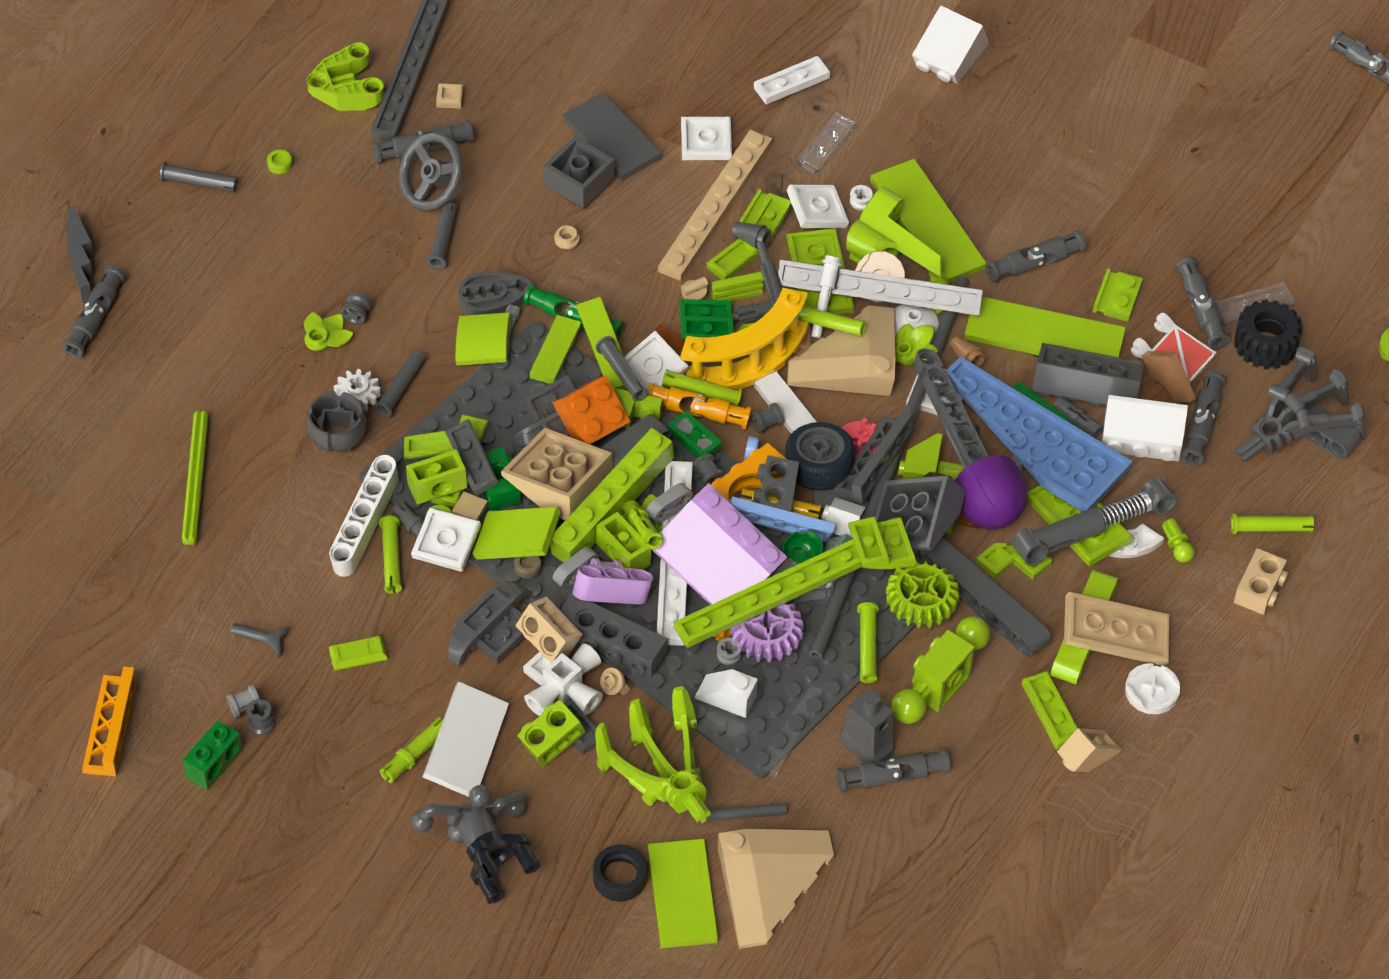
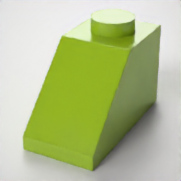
(921, 458)

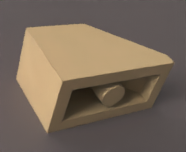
(1088, 749)

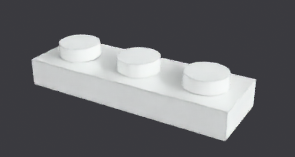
(791, 80)

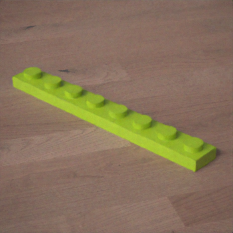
(768, 594)

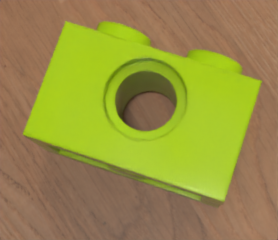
(436, 476)
(622, 542)

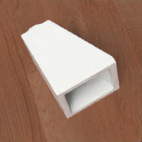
(950, 45)

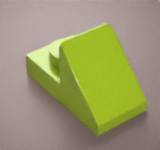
(639, 409)

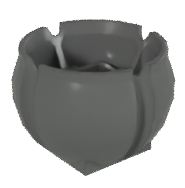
(336, 411)

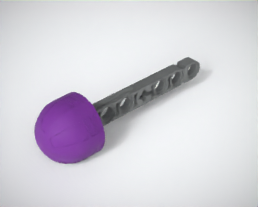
(993, 483)

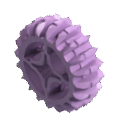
(783, 636)

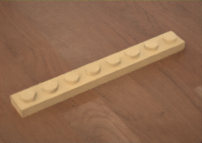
(715, 205)

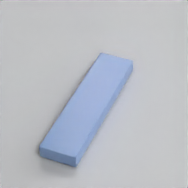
(782, 519)

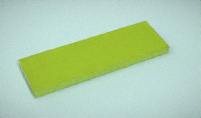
(930, 219)
(1028, 327)

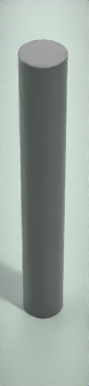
(747, 812)

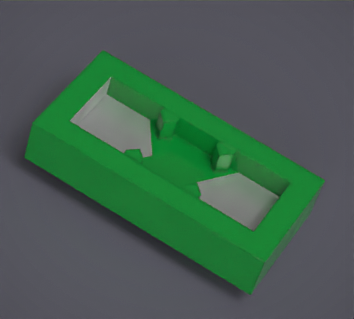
(694, 435)

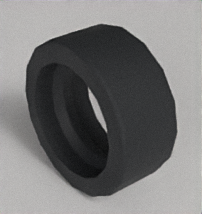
(623, 854)

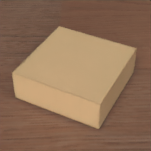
(449, 96)
(470, 506)

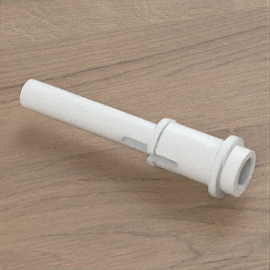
(827, 283)

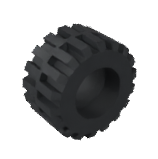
(1273, 319)

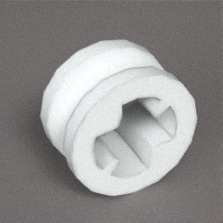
(857, 191)

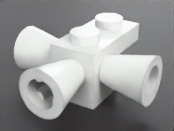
(563, 680)

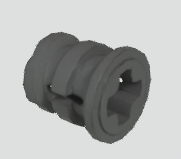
(260, 717)

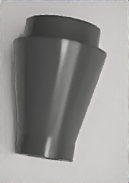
(751, 233)

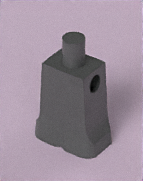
(868, 728)

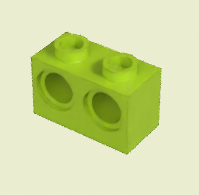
(556, 737)

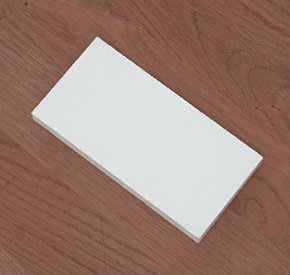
(465, 739)

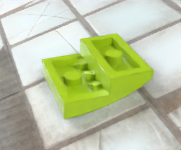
(483, 338)
(882, 543)

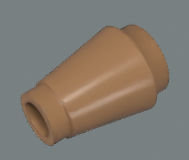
(967, 351)

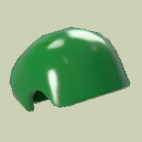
(802, 546)

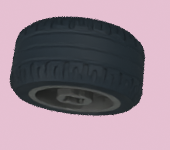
(823, 455)

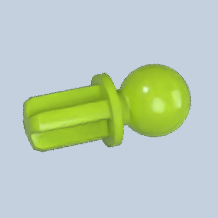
(1183, 551)

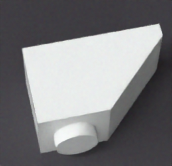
(729, 691)

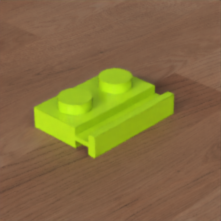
(767, 210)
(1118, 295)

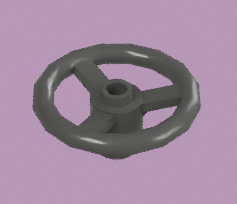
(432, 172)

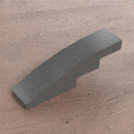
(79, 252)

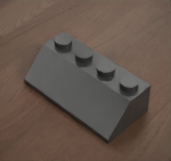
(1085, 375)

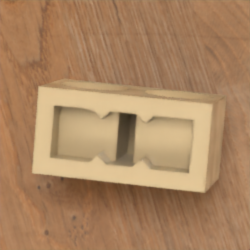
(1257, 580)
(548, 629)

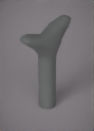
(272, 639)

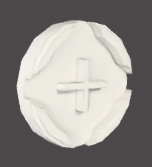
(1152, 688)

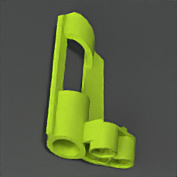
(880, 233)

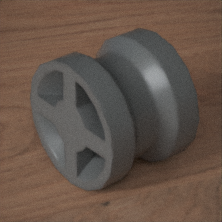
(356, 308)

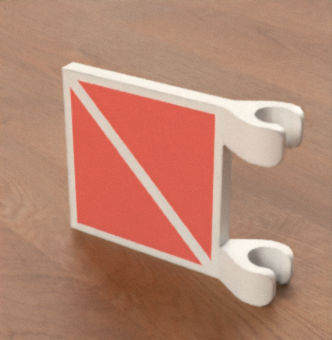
(1191, 352)

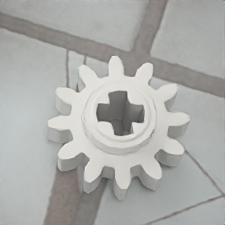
(360, 386)

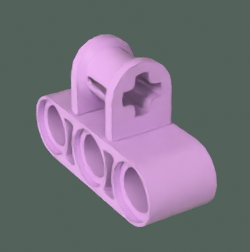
(612, 583)

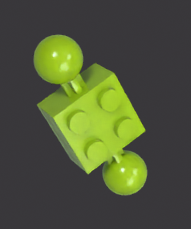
(941, 670)

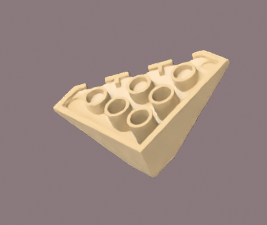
(851, 361)
(767, 874)

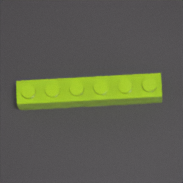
(622, 484)

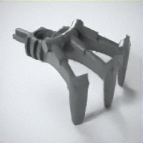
(1295, 419)

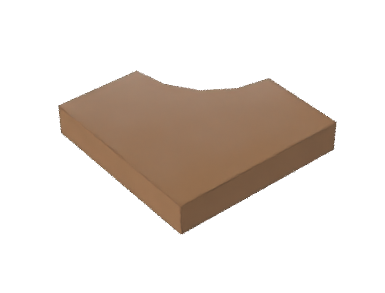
(1169, 372)

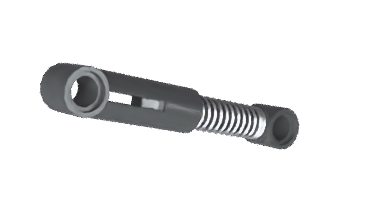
(1036, 544)

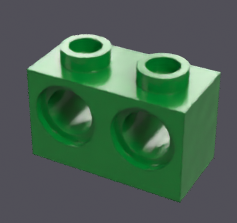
(212, 755)

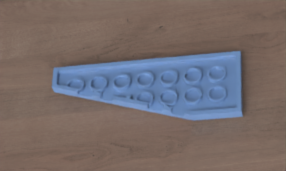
(1049, 447)

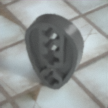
(486, 283)

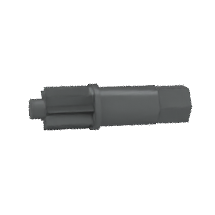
(751, 312)

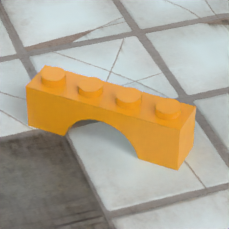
(745, 474)

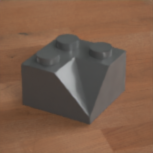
(579, 172)

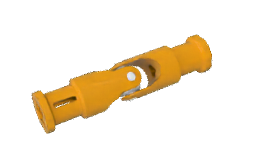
(713, 409)

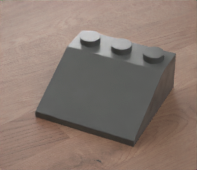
(925, 506)

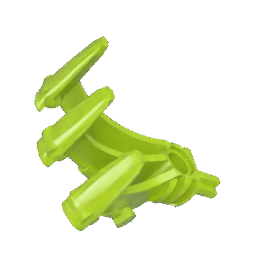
(679, 788)

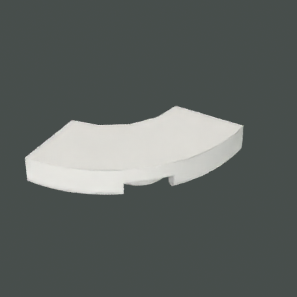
(1143, 542)

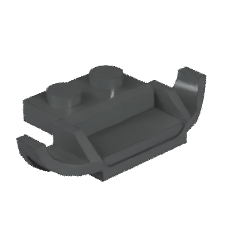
(542, 410)
(490, 624)

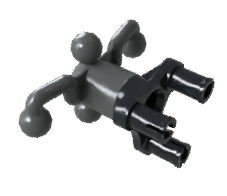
(485, 844)

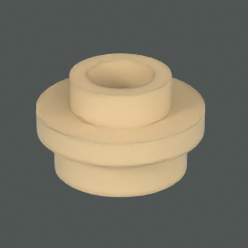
(566, 237)

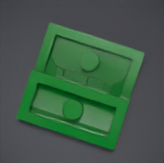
(705, 318)

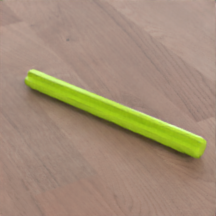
(195, 478)

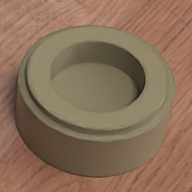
(527, 567)

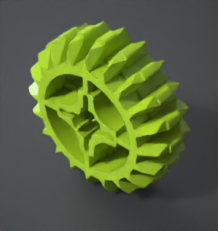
(923, 601)

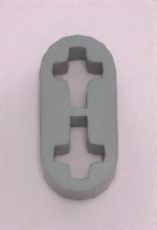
(669, 503)
(566, 572)

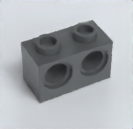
(781, 488)

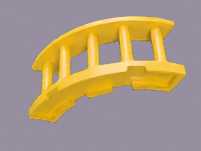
(776, 326)

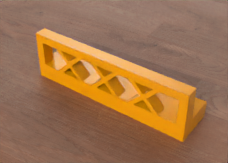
(116, 725)

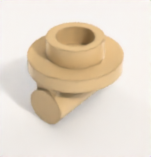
(695, 289)
(613, 682)

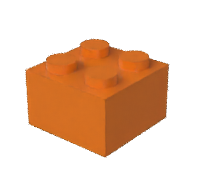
(591, 411)

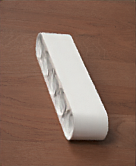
(364, 526)

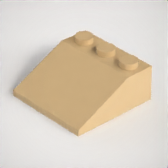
(558, 471)

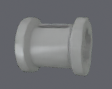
(239, 702)

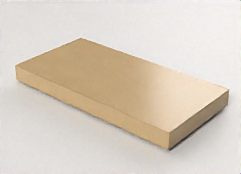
(1116, 629)

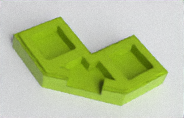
(1002, 556)

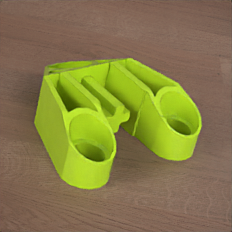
(338, 83)

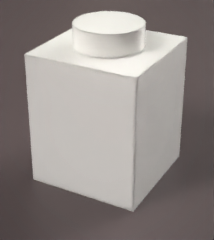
(841, 513)

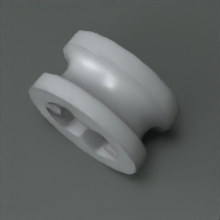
(722, 655)

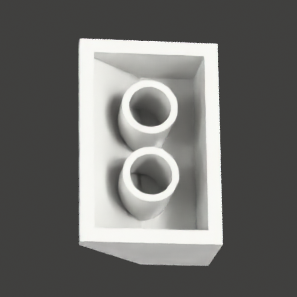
(1144, 427)

